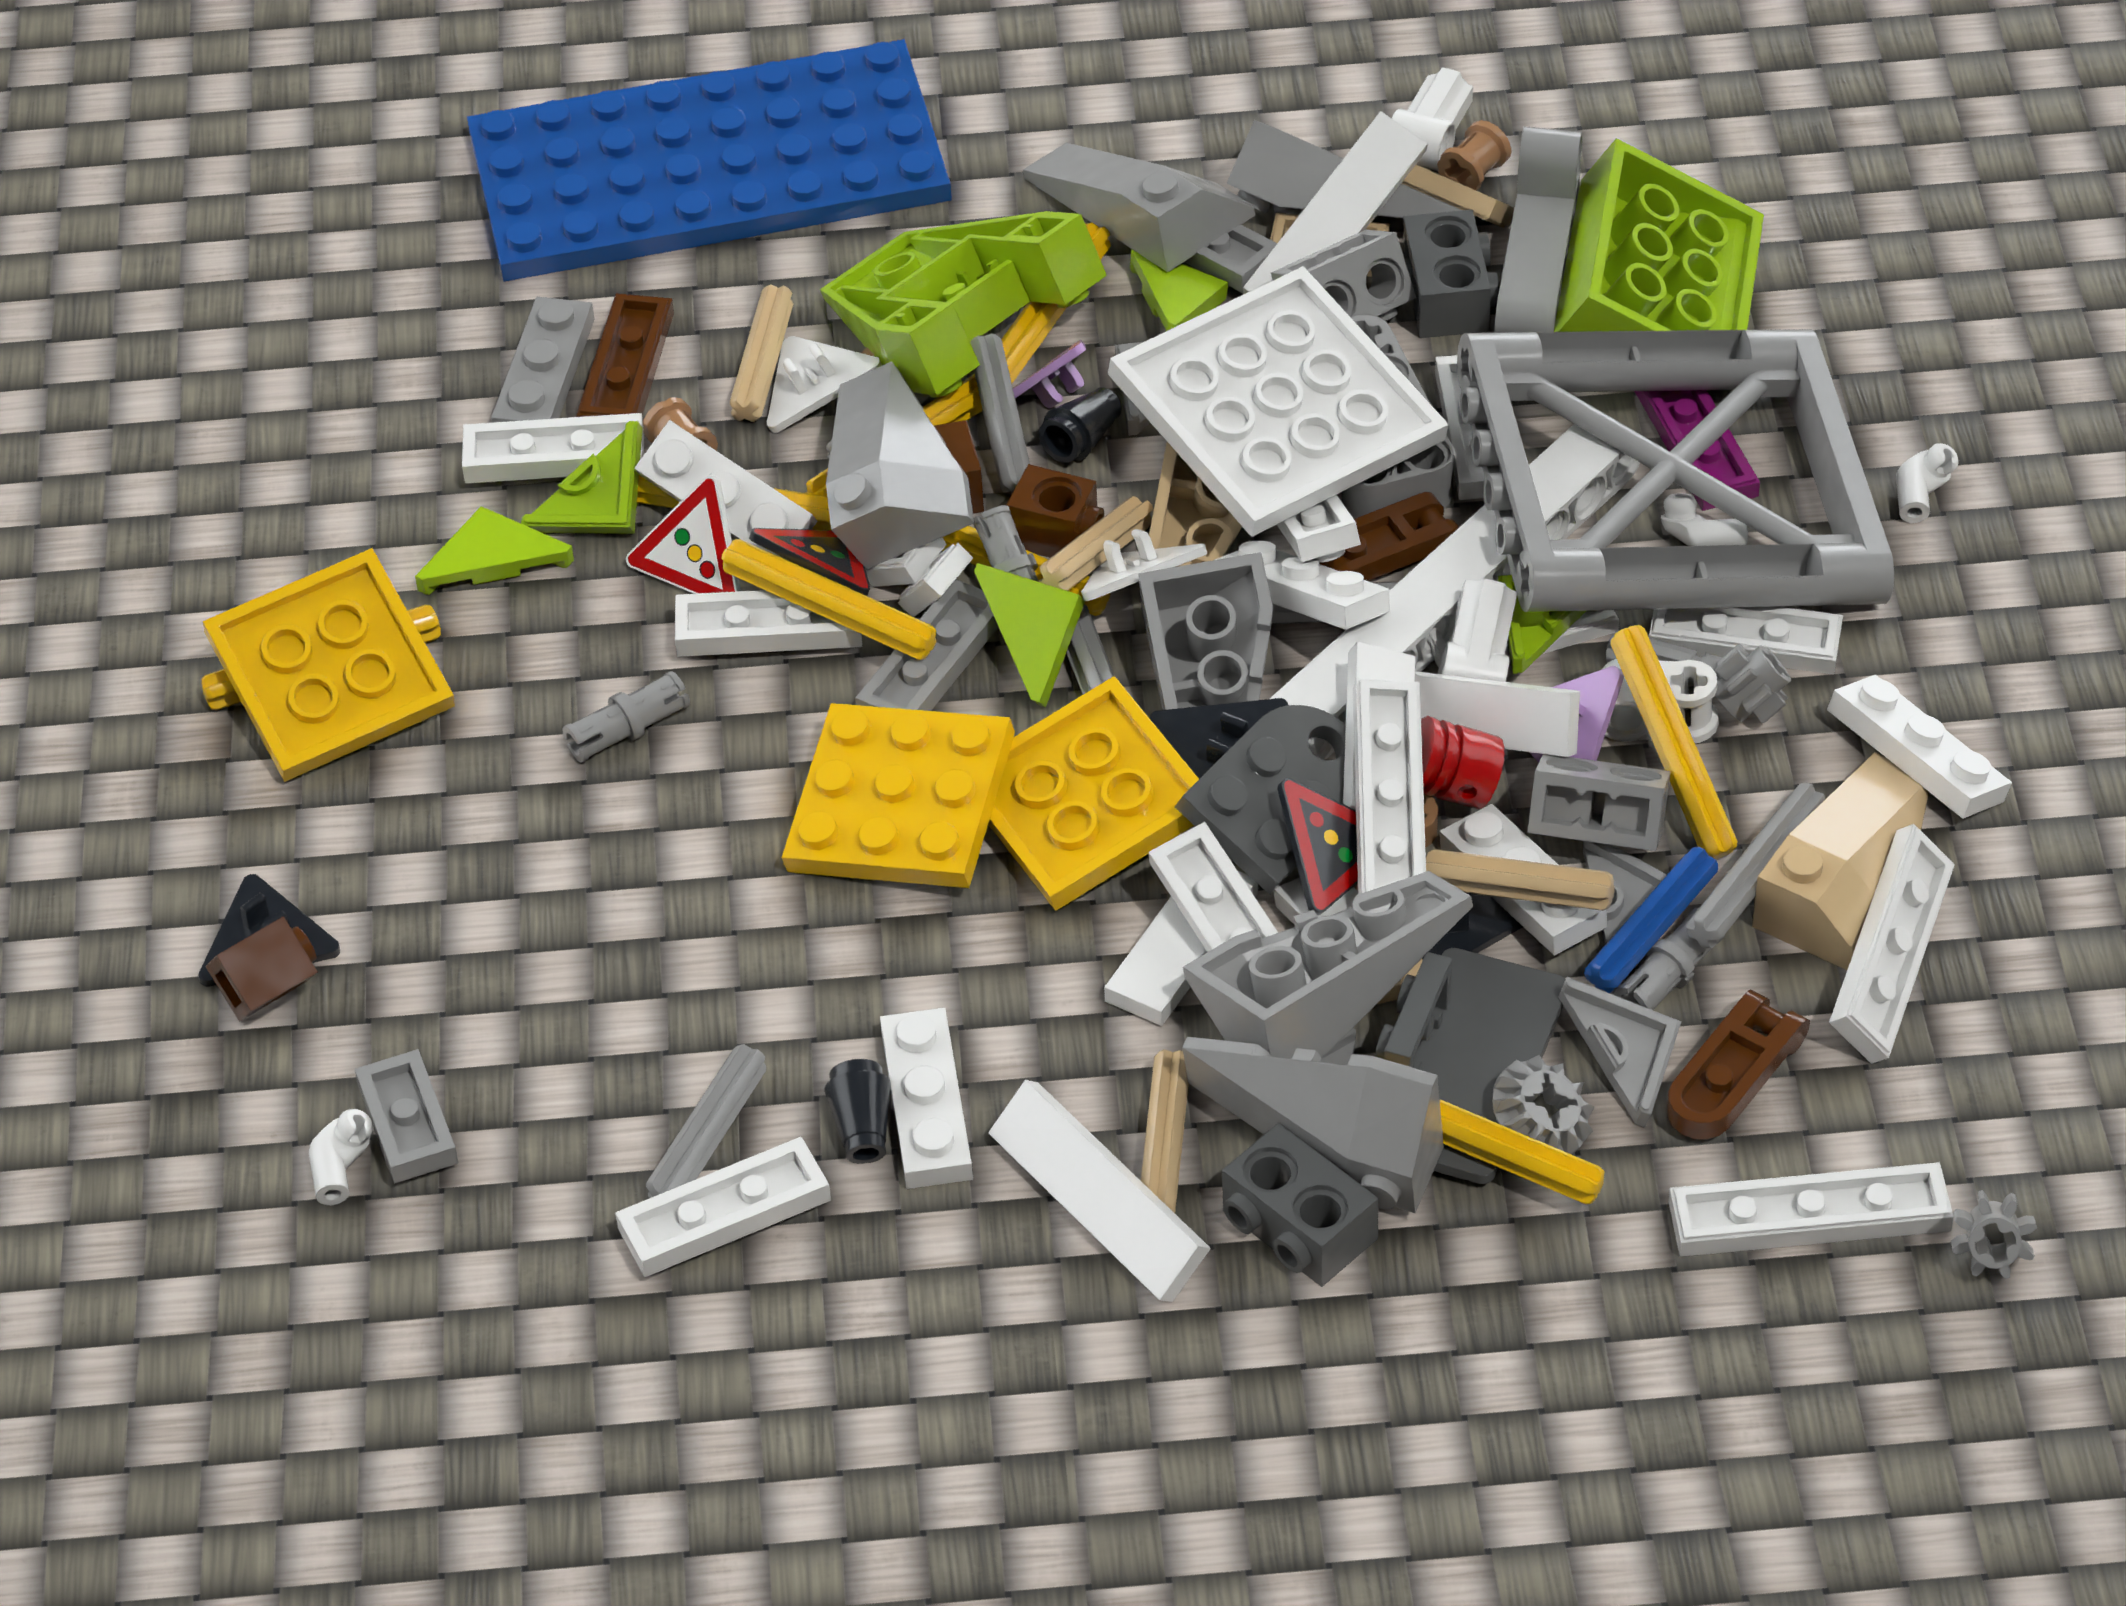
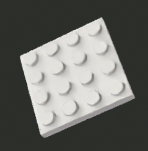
(1277, 400)

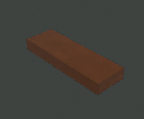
(627, 356)

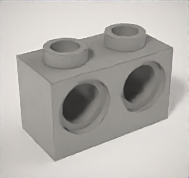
(1344, 269)
(1599, 802)

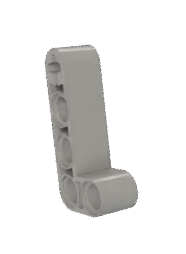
(1539, 230)
(1421, 473)

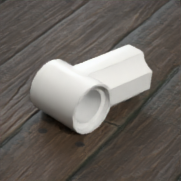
(1437, 113)
(1480, 632)

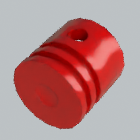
(1460, 762)

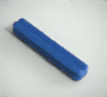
(1651, 920)

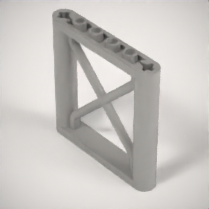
(1583, 574)

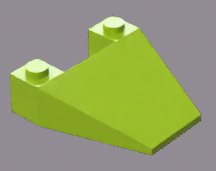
(946, 284)

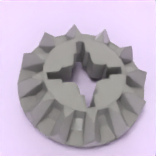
(1524, 1083)

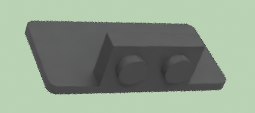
(1467, 1024)

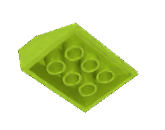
(1656, 251)

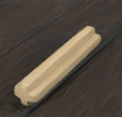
(761, 353)
(1087, 550)
(1523, 879)
(1165, 1126)

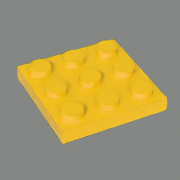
(328, 664)
(1089, 793)
(899, 795)

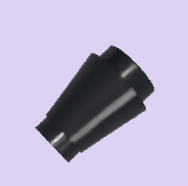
(1078, 425)
(860, 1106)

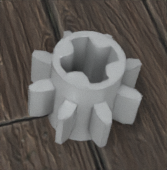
(1751, 683)
(2012, 1228)

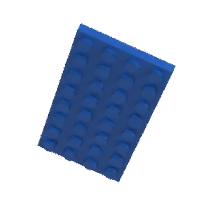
(706, 159)

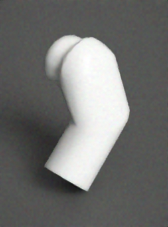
(1922, 476)
(1694, 530)
(335, 1151)

